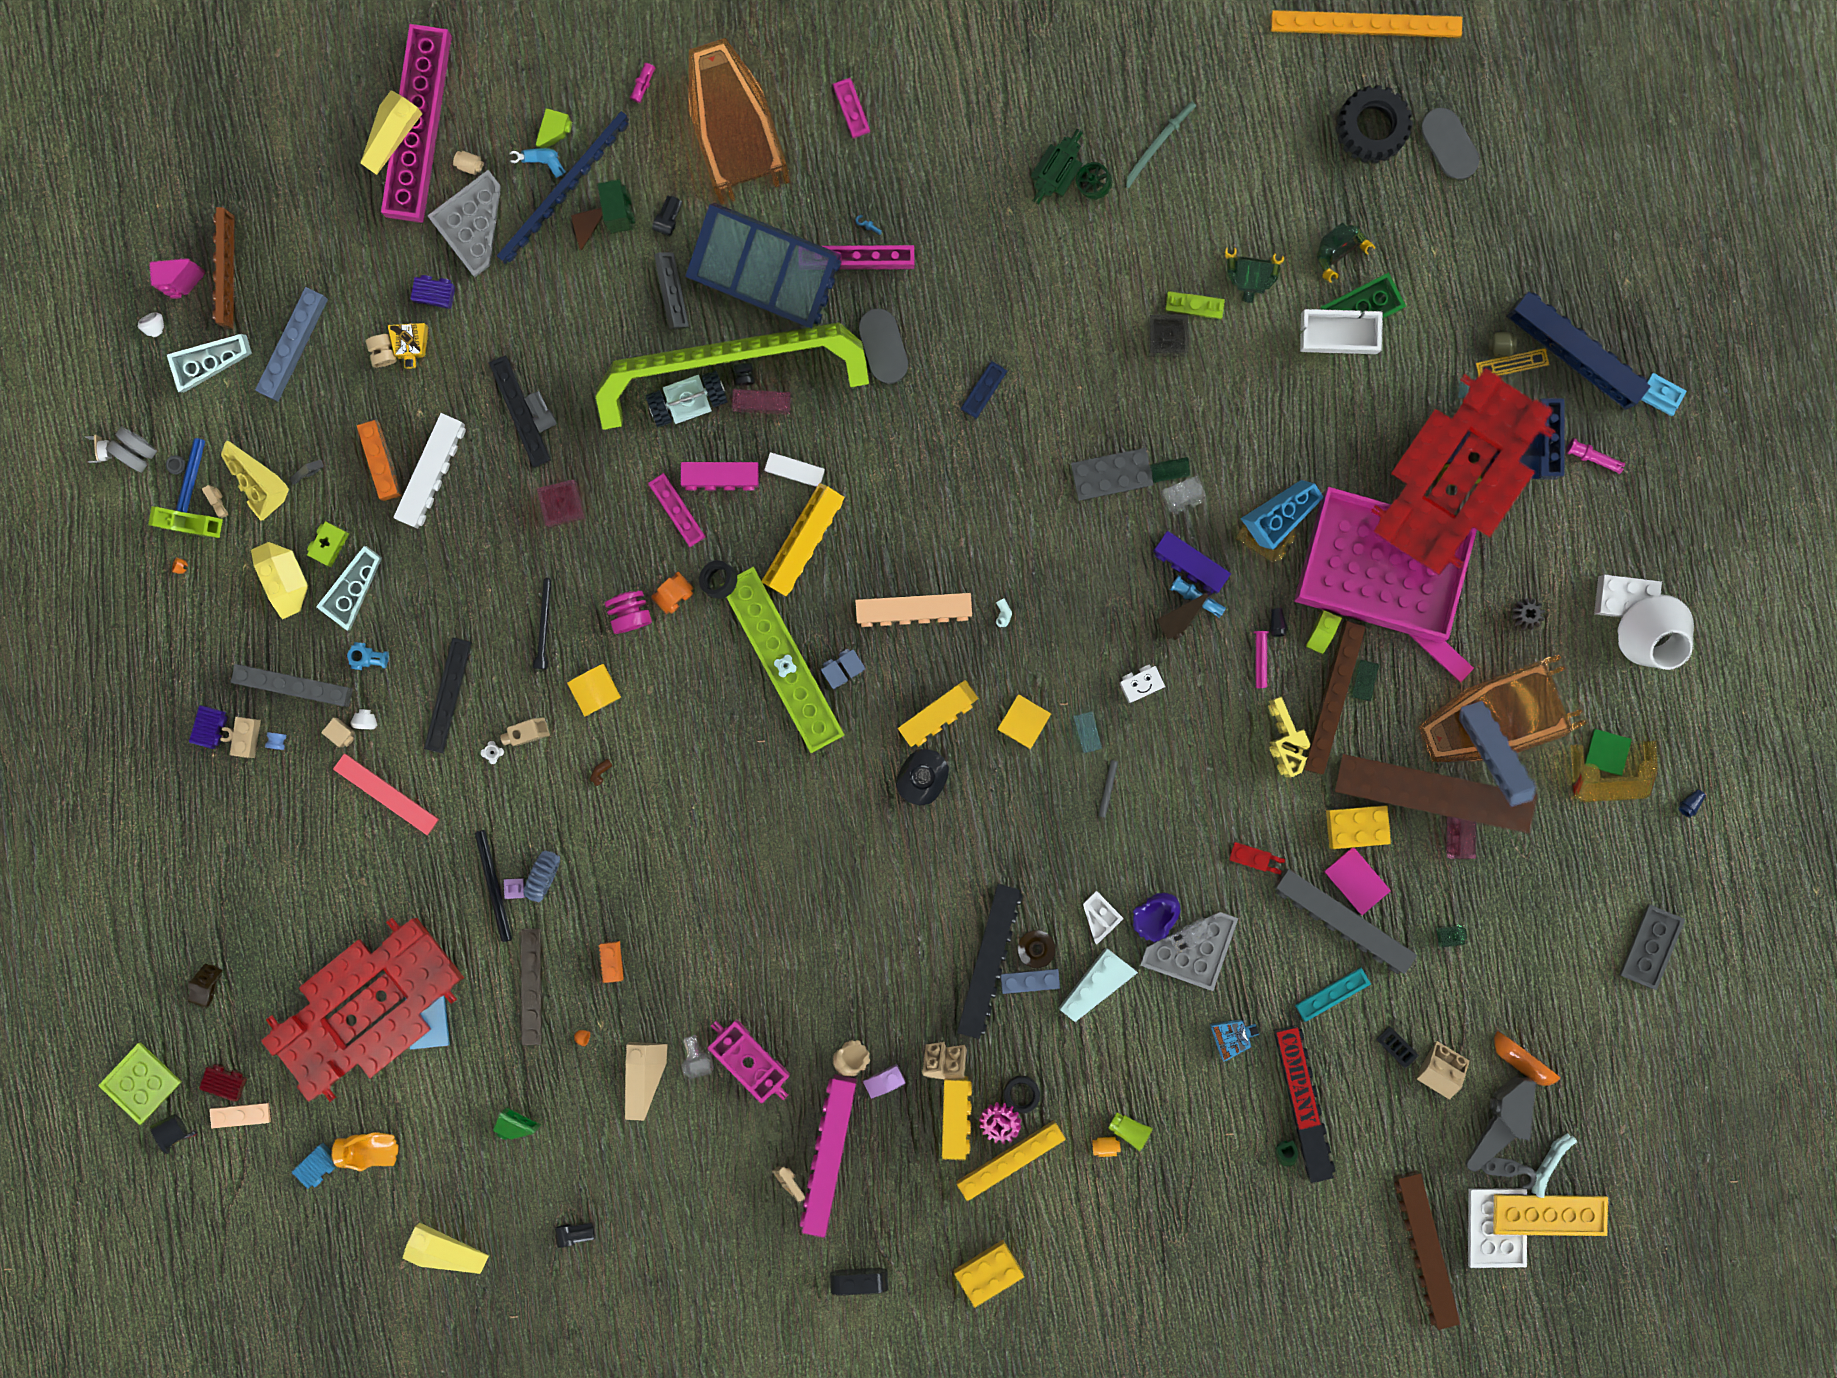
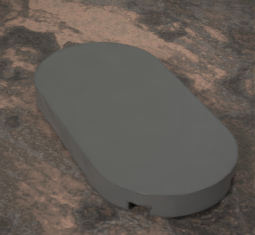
(1450, 143)
(883, 346)

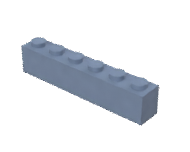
(291, 344)
(1497, 753)

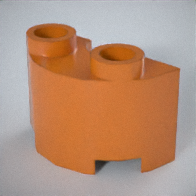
(672, 592)

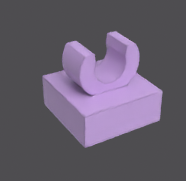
(514, 888)

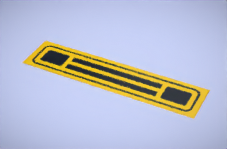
(1515, 362)

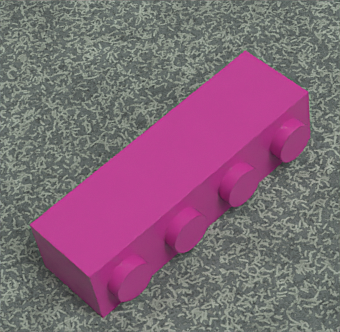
(719, 475)

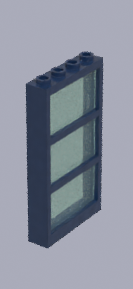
(763, 265)

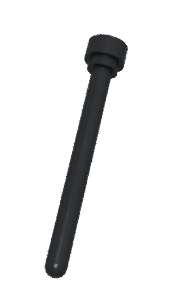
(541, 661)

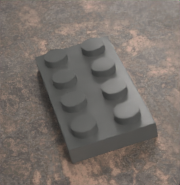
(1112, 474)
(1652, 947)

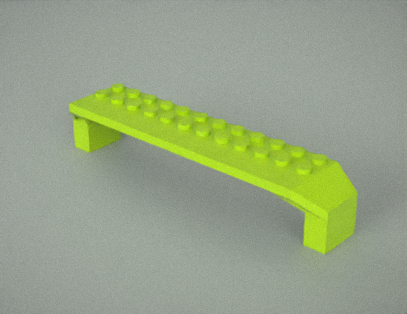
(832, 336)

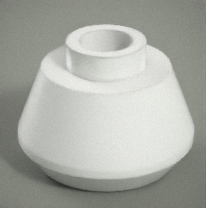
(151, 324)
(364, 720)

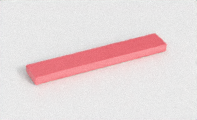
(386, 794)

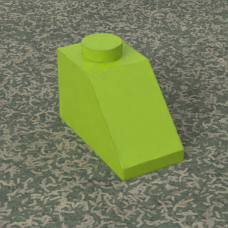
(553, 128)
(1323, 631)

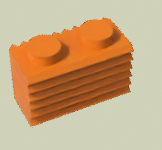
(611, 961)

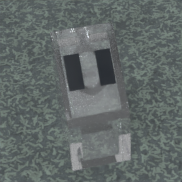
(1190, 935)

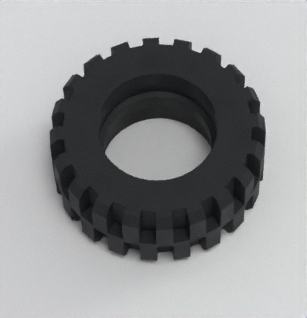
(1385, 102)

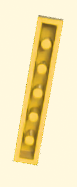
(803, 539)
(1010, 1160)

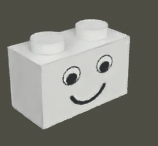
(1141, 684)

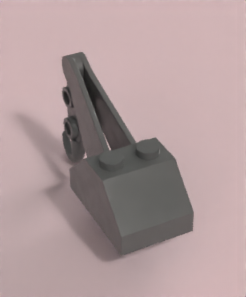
(1511, 1120)

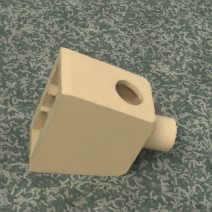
(525, 732)

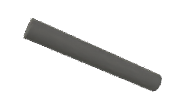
(1108, 788)

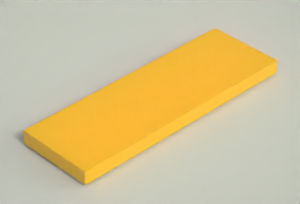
(1550, 1215)

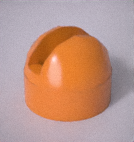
(178, 565)
(582, 1037)

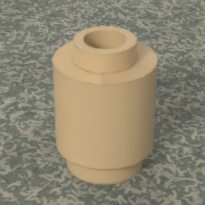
(468, 162)

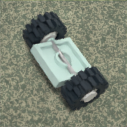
(686, 399)

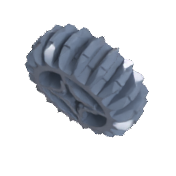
(541, 876)

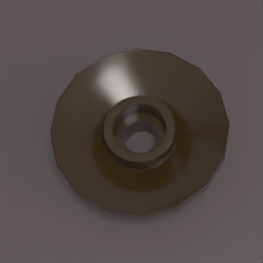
(1043, 956)

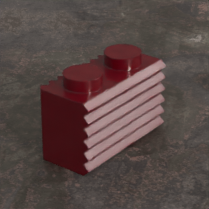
(222, 1082)

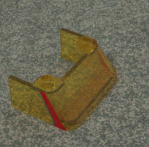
(1590, 788)

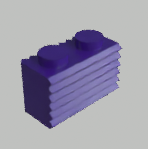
(433, 292)
(208, 727)

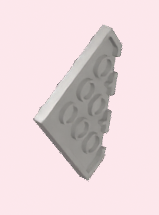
(470, 221)
(1198, 964)

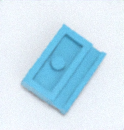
(1663, 394)

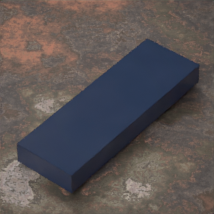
(983, 390)

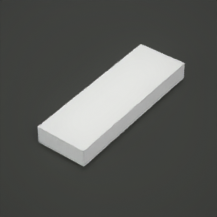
(794, 469)

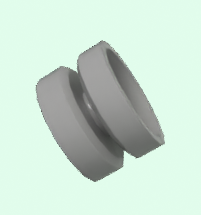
(131, 449)

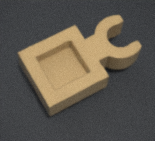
(213, 496)

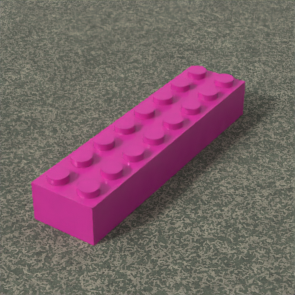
(829, 1155)

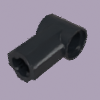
(666, 220)
(569, 1235)

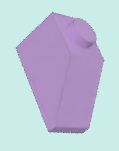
(884, 1081)

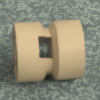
(381, 350)

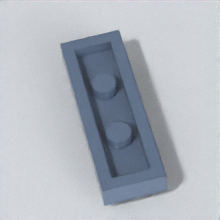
(1030, 981)

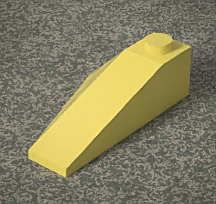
(391, 125)
(260, 484)
(436, 1250)

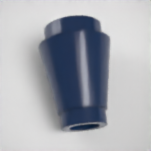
(1692, 803)

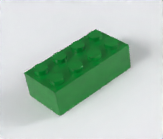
(1376, 296)

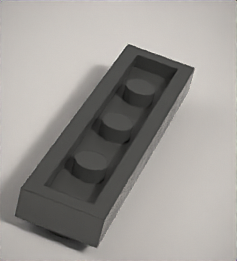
(671, 290)

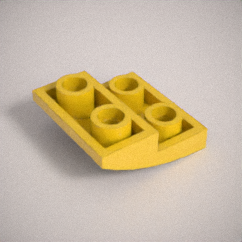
(594, 690)
(1024, 721)

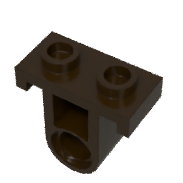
(203, 985)

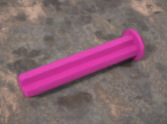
(1261, 659)

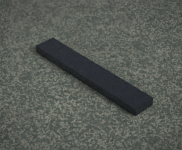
(519, 411)
(448, 695)

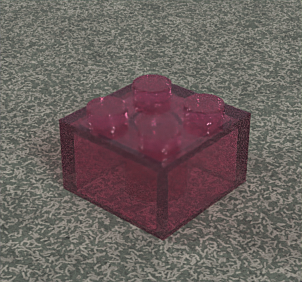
(561, 503)

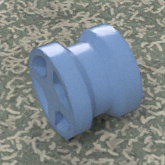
(275, 741)

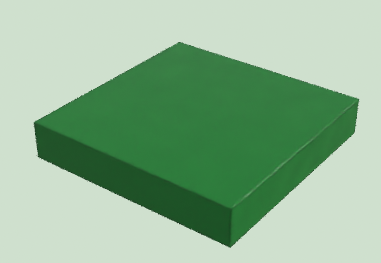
(1608, 751)

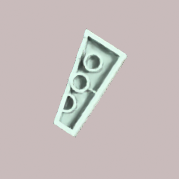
(204, 361)
(350, 589)
(1098, 982)

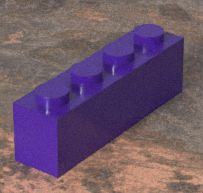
(1191, 562)

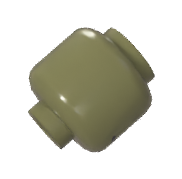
(1503, 344)

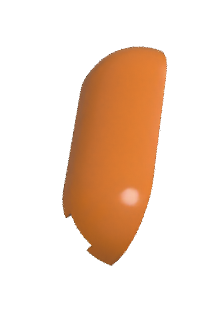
(1523, 1061)

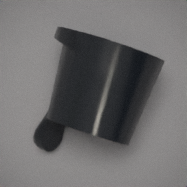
(169, 1132)

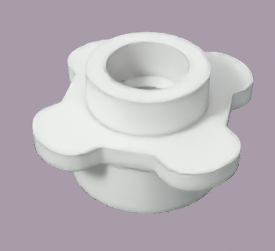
(487, 752)

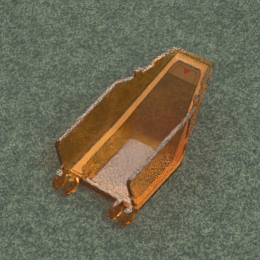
(731, 119)
(1519, 701)

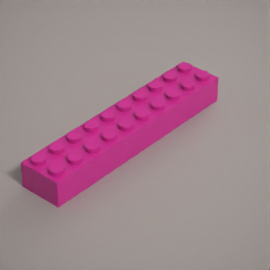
(412, 160)

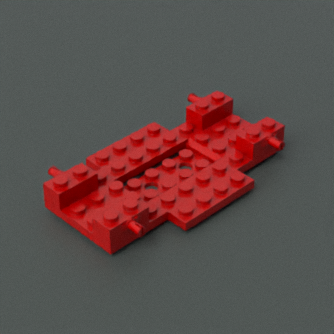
(1497, 421)
(318, 1047)

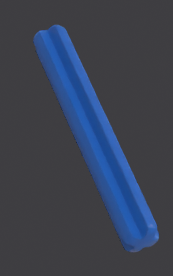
(190, 475)

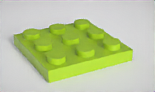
(140, 1083)

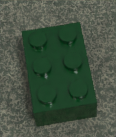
(615, 206)

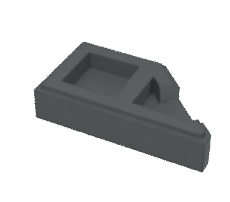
(306, 471)

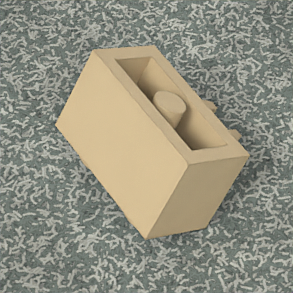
(243, 737)

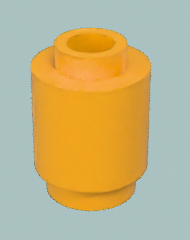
(1106, 1146)

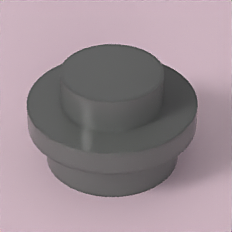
(175, 464)

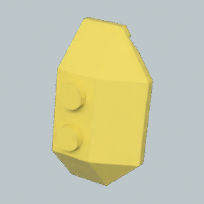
(280, 578)

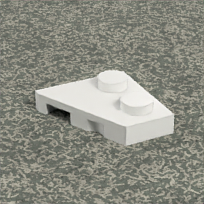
(1101, 916)

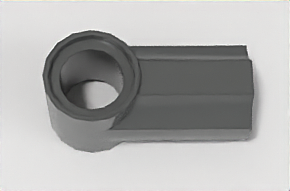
(541, 414)

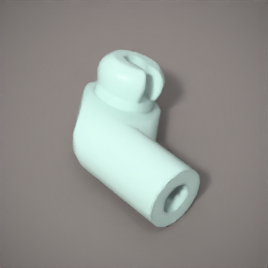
(1005, 613)

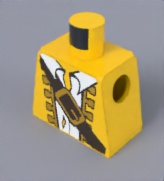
(409, 342)

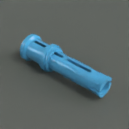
(1190, 592)

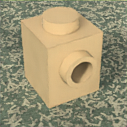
(339, 733)

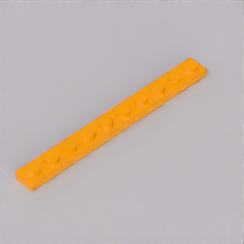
(1366, 24)

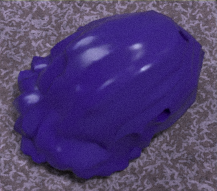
(1156, 916)

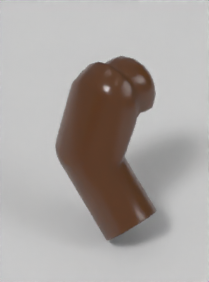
(598, 770)

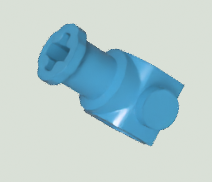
(367, 657)

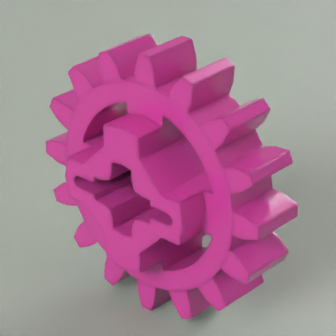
(998, 1124)

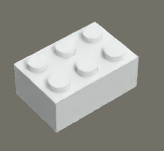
(1618, 594)

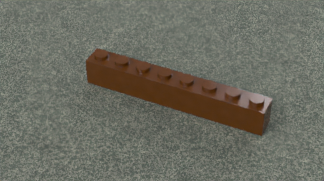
(1333, 697)
(1427, 1250)

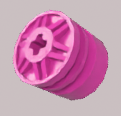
(628, 612)

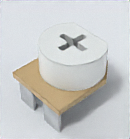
(100, 451)

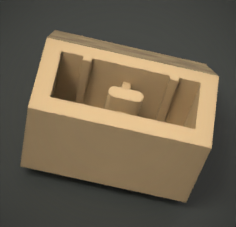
(1443, 1070)

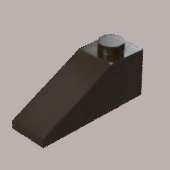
(1181, 618)

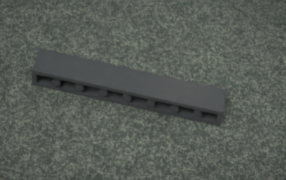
(1345, 921)

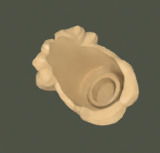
(851, 1058)

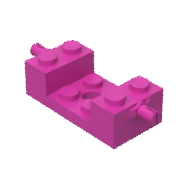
(735, 1044)

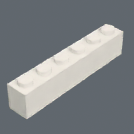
(429, 471)

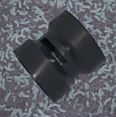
(744, 374)

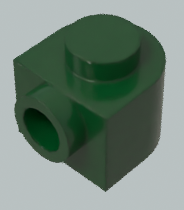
(1287, 1153)

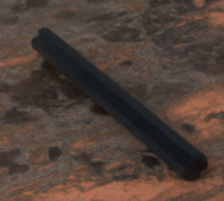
(493, 886)

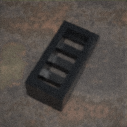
(1409, 1059)

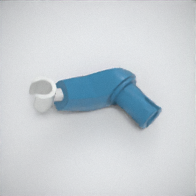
(541, 155)

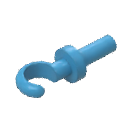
(869, 225)

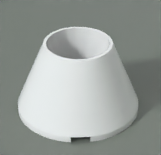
(1650, 621)

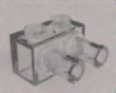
(1183, 494)
(697, 1062)

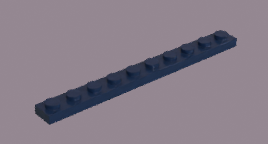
(559, 193)

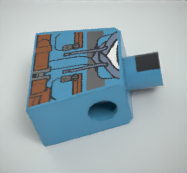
(1232, 1037)

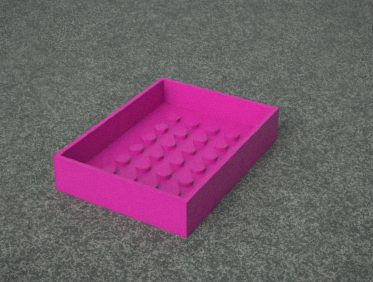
(1372, 580)

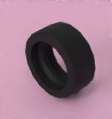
(706, 574)
(1014, 1081)

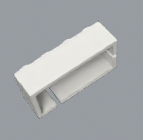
(1341, 331)

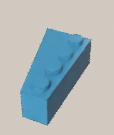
(1282, 513)

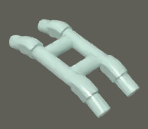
(1551, 1160)

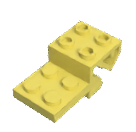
(1289, 763)

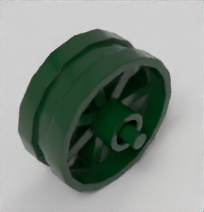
(1094, 180)

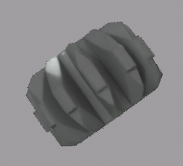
(1521, 611)

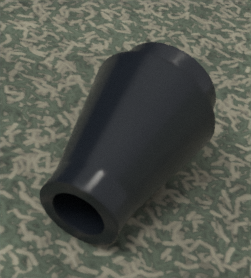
(1277, 623)

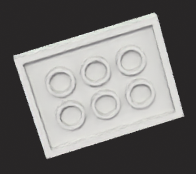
(1484, 1247)

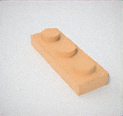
(240, 1115)

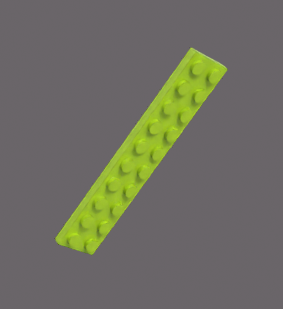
(773, 642)

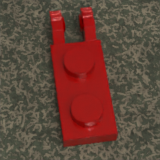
(1254, 858)

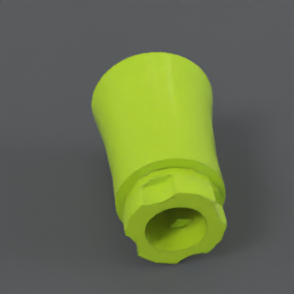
(1130, 1130)

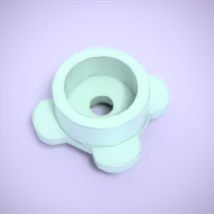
(780, 665)

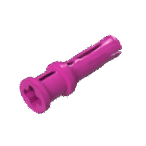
(1586, 453)

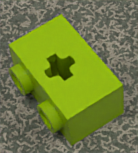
(323, 553)

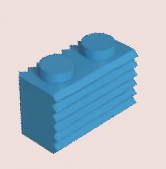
(315, 1166)

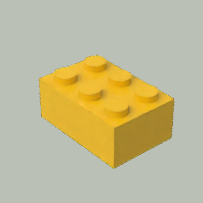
(1358, 827)
(988, 1273)

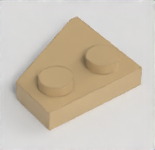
(785, 1178)

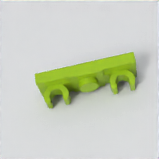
(1194, 305)

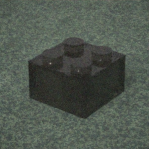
(1168, 336)

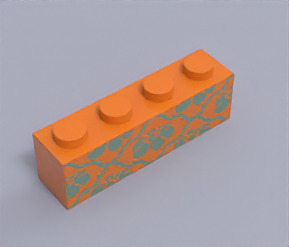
(379, 460)

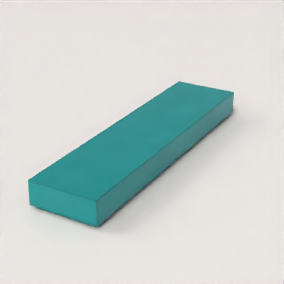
(1332, 994)

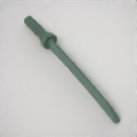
(1173, 124)

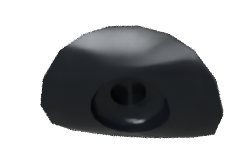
(922, 777)

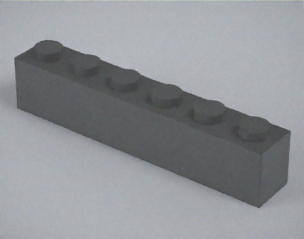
(291, 685)

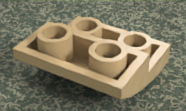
(944, 1061)

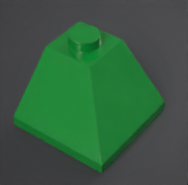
(514, 1125)

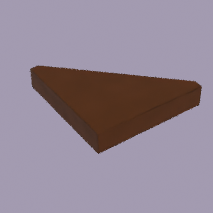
(585, 225)

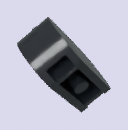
(859, 1281)

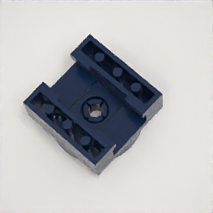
(1545, 454)

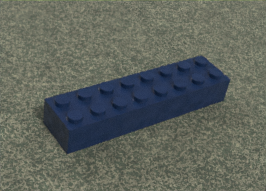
(1578, 350)

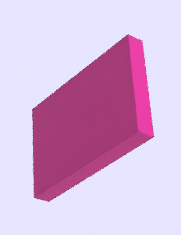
(1357, 881)

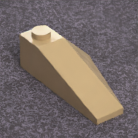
(643, 1073)

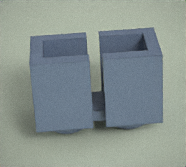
(850, 662)

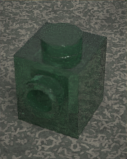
(1451, 935)

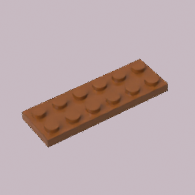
(224, 273)

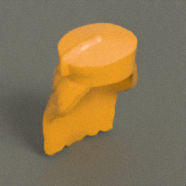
(365, 1151)

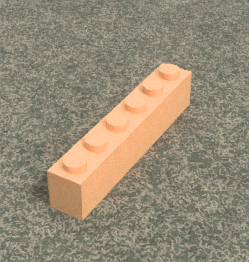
(913, 608)

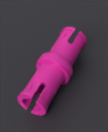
(642, 82)

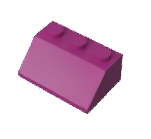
(175, 276)

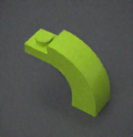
(185, 522)

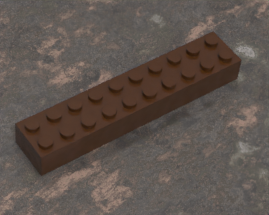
(1432, 793)

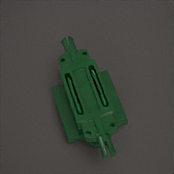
(1057, 168)

